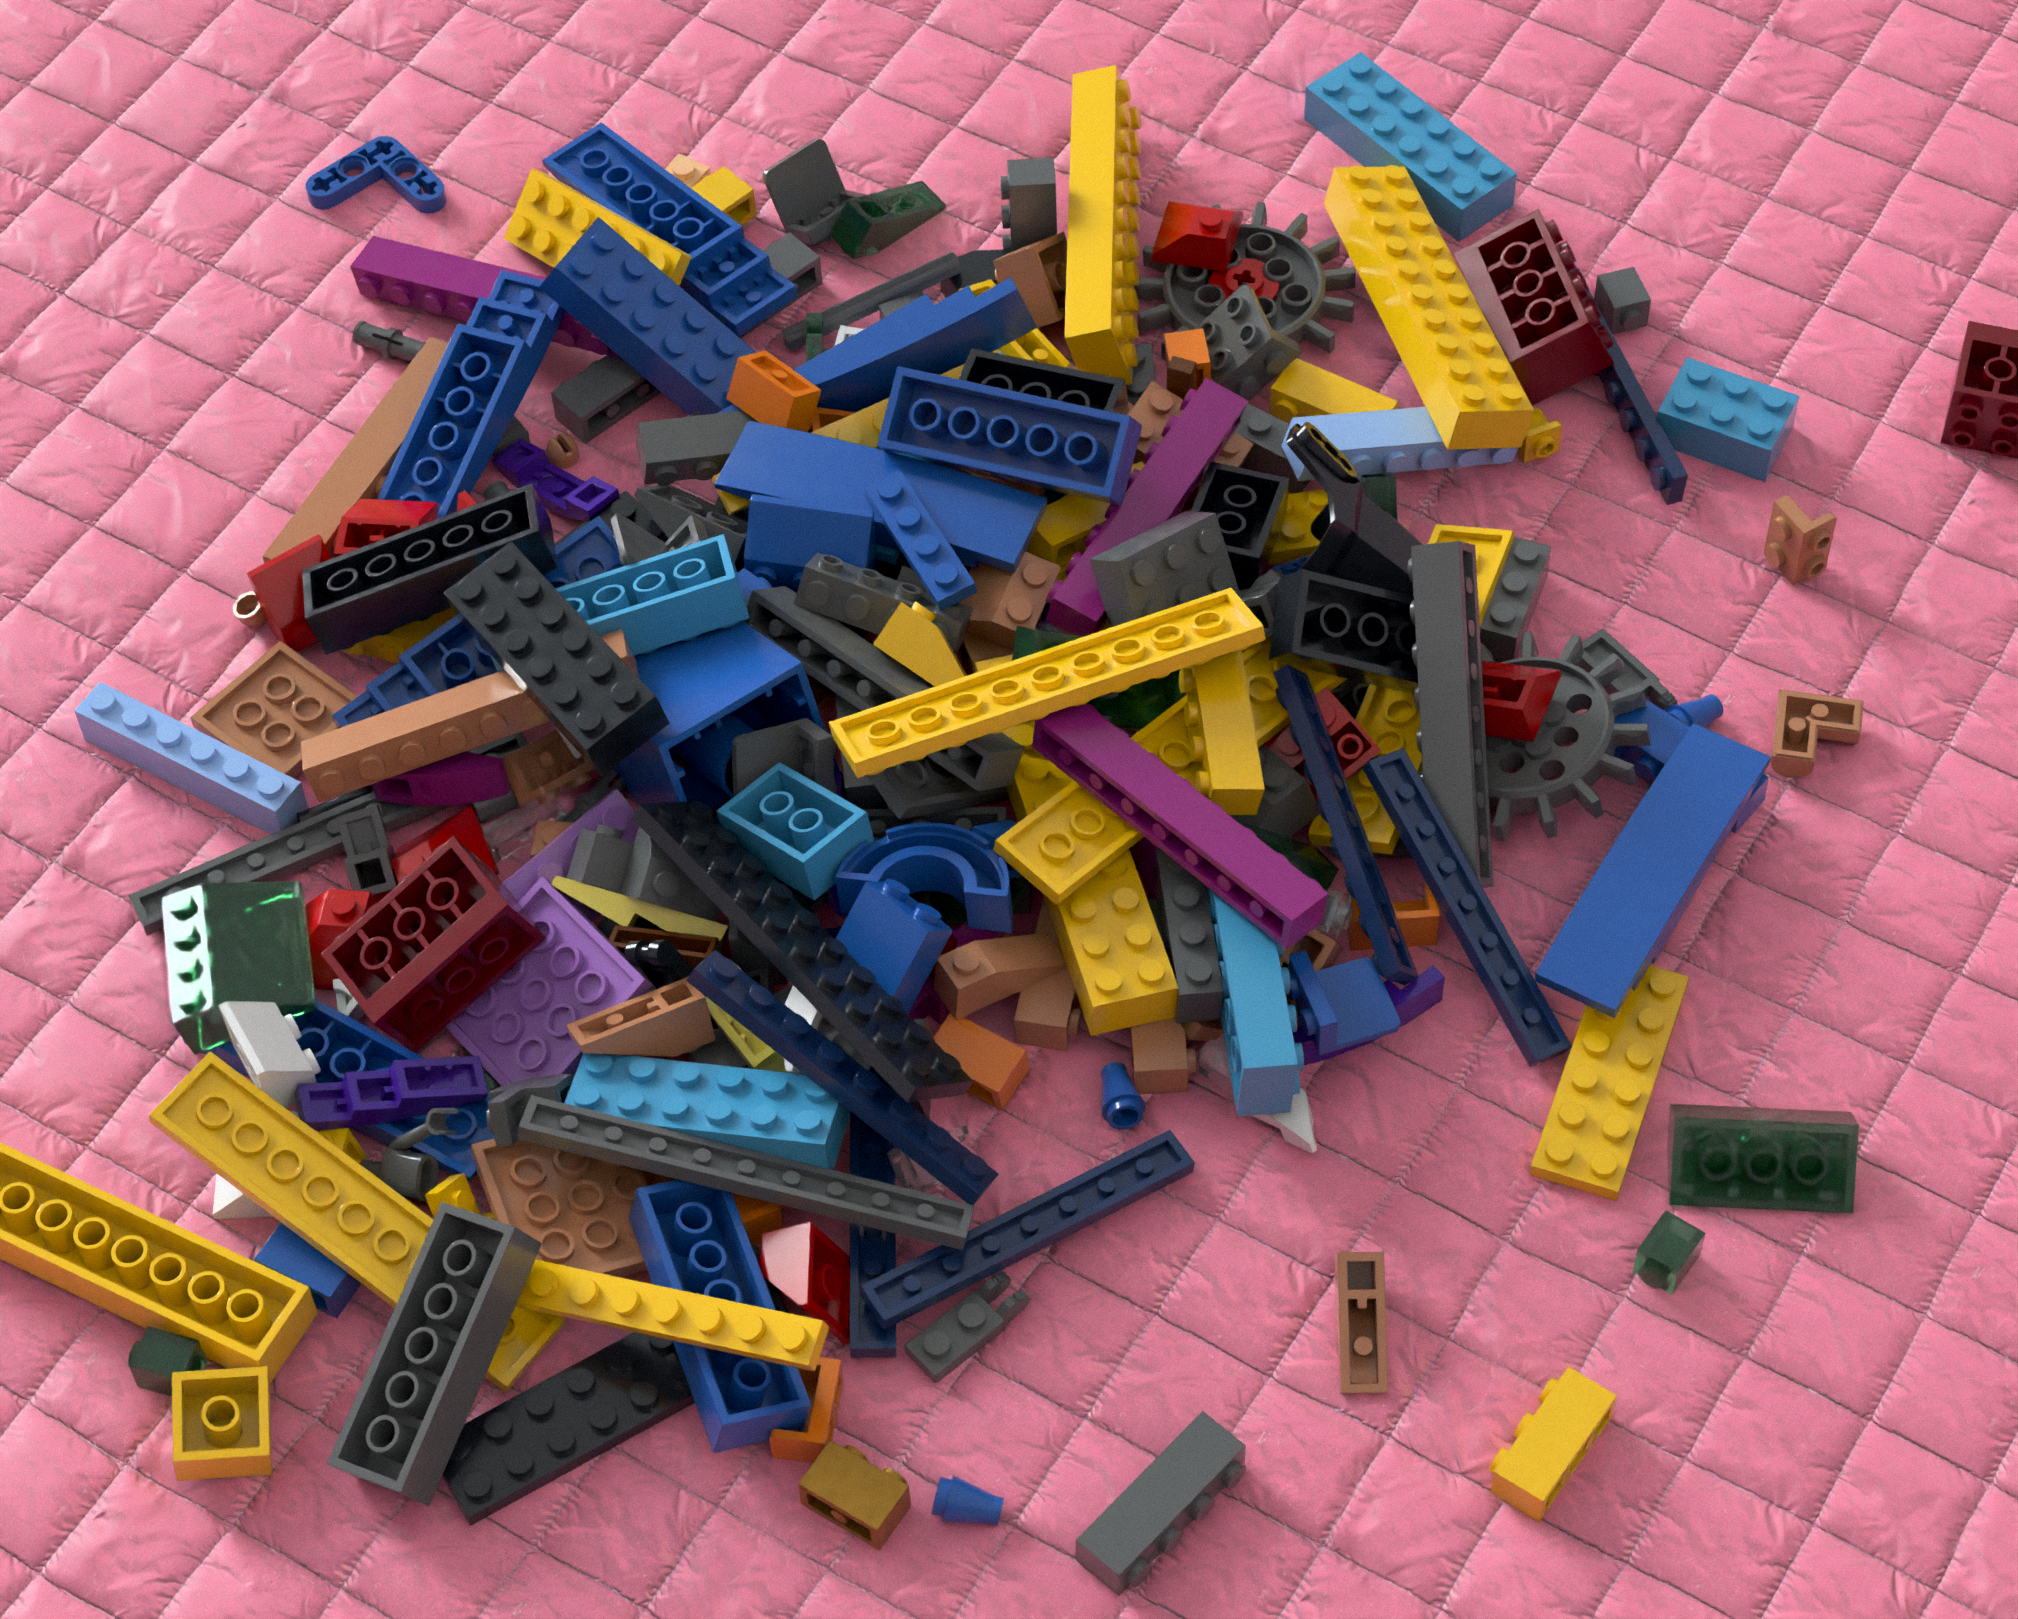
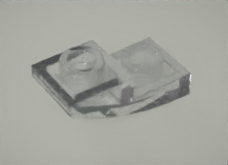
(1337, 913)

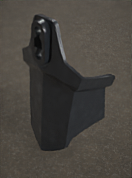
(1353, 530)

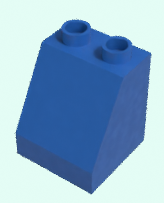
(711, 693)

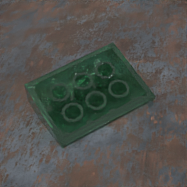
(235, 947)

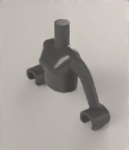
(407, 1171)

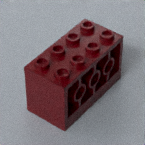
(1537, 305)
(1985, 392)
(432, 945)

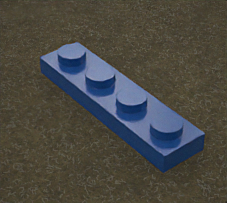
(920, 540)

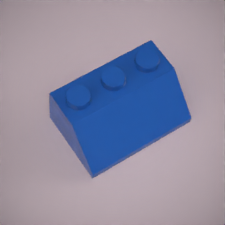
(790, 532)

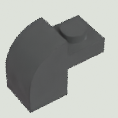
(367, 850)
(511, 1100)

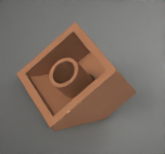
(1039, 277)
(1009, 598)

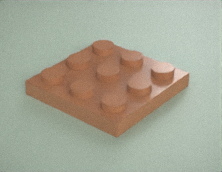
(274, 709)

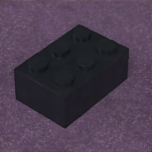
(1249, 514)

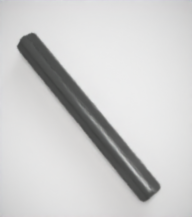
(869, 301)

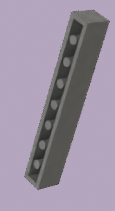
(615, 389)
(870, 679)
(1452, 695)

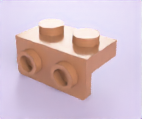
(1796, 542)
(543, 767)

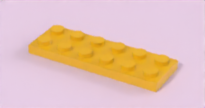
(555, 216)
(1609, 1087)

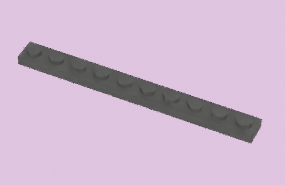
(291, 847)
(746, 1172)

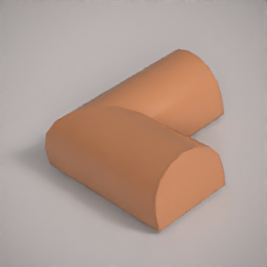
(1803, 720)

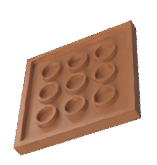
(566, 1203)

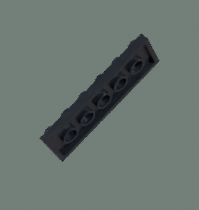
(565, 1423)

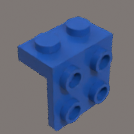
(1341, 1002)

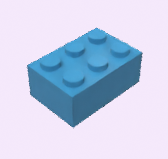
(1727, 418)
(796, 828)

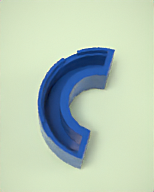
(934, 859)

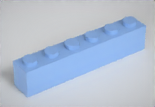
(1391, 443)
(190, 759)

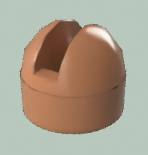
(557, 455)
(249, 605)

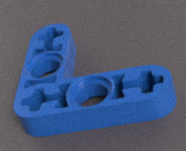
(378, 159)

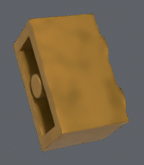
(855, 1493)

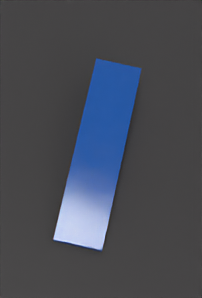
(725, 268)
(915, 338)
(474, 393)
(974, 514)
(454, 655)
(1652, 871)
(349, 1046)

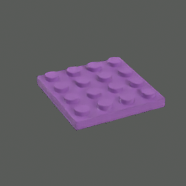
(566, 977)

